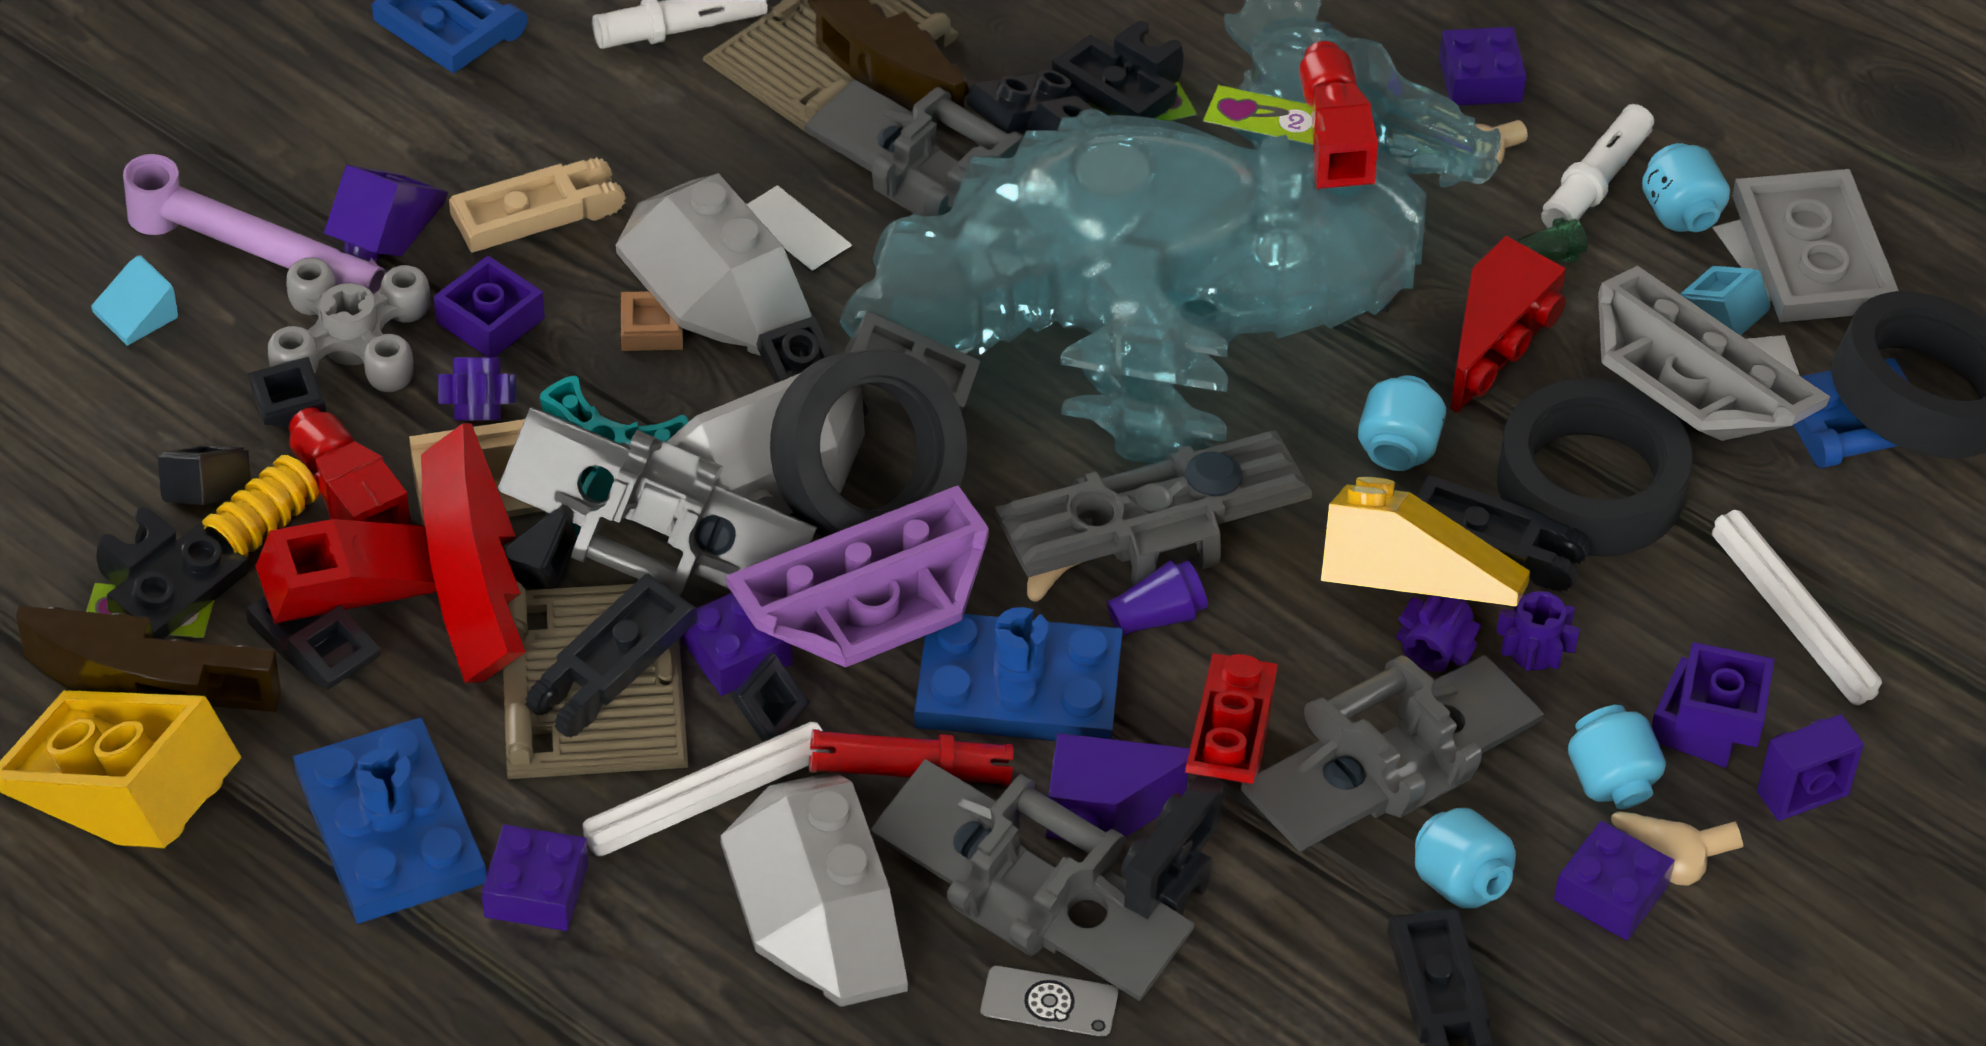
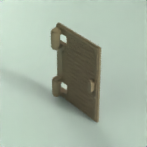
(787, 69)
(631, 733)

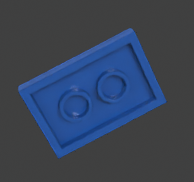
(1019, 677)
(389, 820)

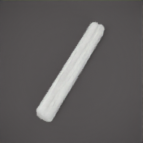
(1797, 607)
(700, 791)

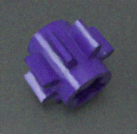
(477, 388)
(1538, 631)
(1437, 632)

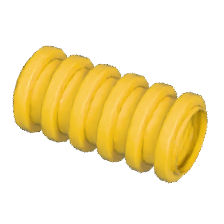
(264, 505)

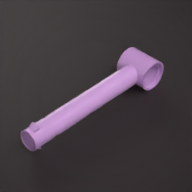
(160, 204)

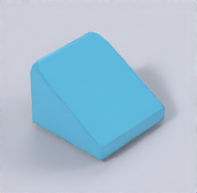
(1730, 296)
(136, 302)

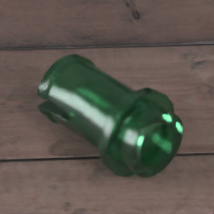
(1559, 242)

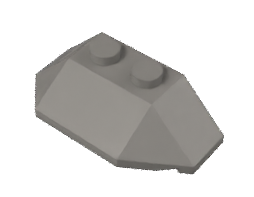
(712, 263)
(1696, 361)
(740, 441)
(817, 889)

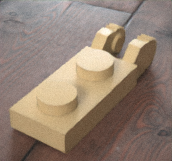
(535, 203)

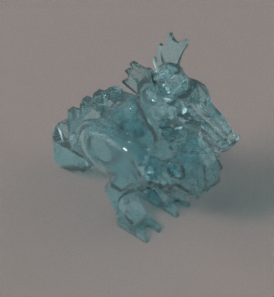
(1177, 236)

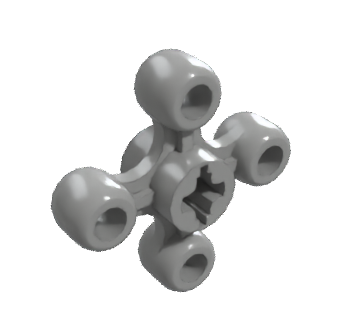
(353, 321)

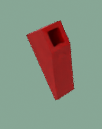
(1507, 303)
(342, 563)
(1233, 718)

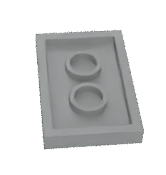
(1813, 243)

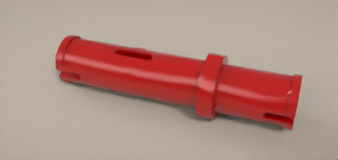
(904, 755)

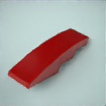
(467, 556)

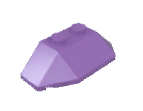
(870, 581)

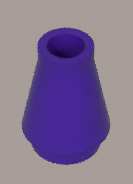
(1160, 599)

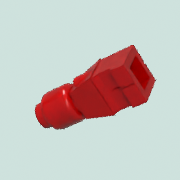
(1341, 118)
(348, 475)

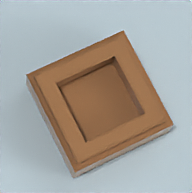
(647, 324)

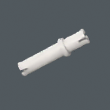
(657, 19)
(1587, 181)

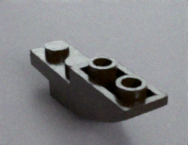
(885, 52)
(122, 656)

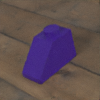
(381, 211)
(1115, 780)

